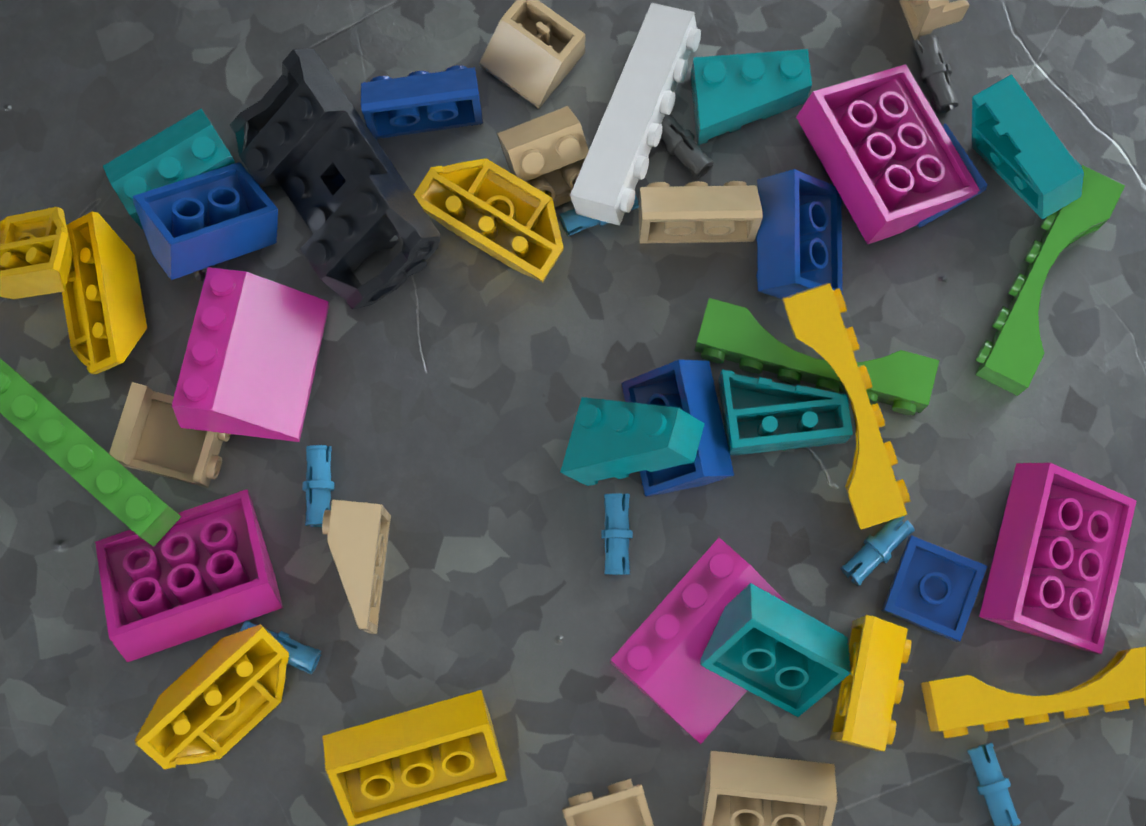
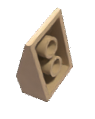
(359, 548)

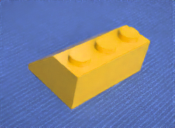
(873, 686)

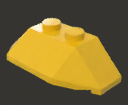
(494, 214)
(34, 254)
(102, 295)
(216, 700)

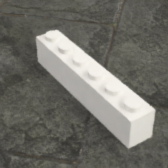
(636, 114)

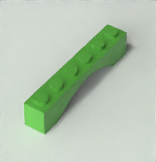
(736, 336)
(1017, 346)
(84, 458)

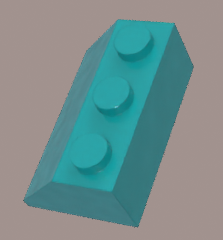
(166, 158)
(776, 651)

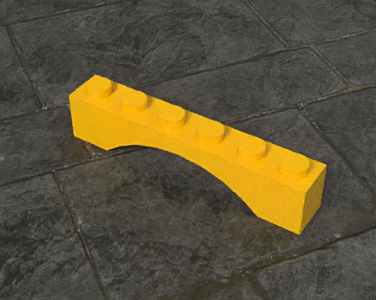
(871, 482)
(966, 701)

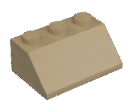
(699, 213)
(768, 791)

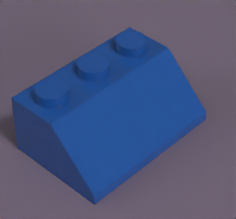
(421, 102)
(206, 220)
(798, 234)
(692, 389)

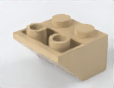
(533, 50)
(547, 152)

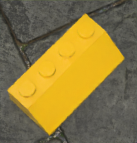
(413, 758)

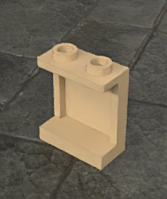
(154, 442)
(621, 807)

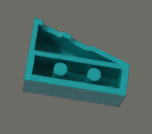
(745, 88)
(1024, 148)
(780, 416)
(627, 438)

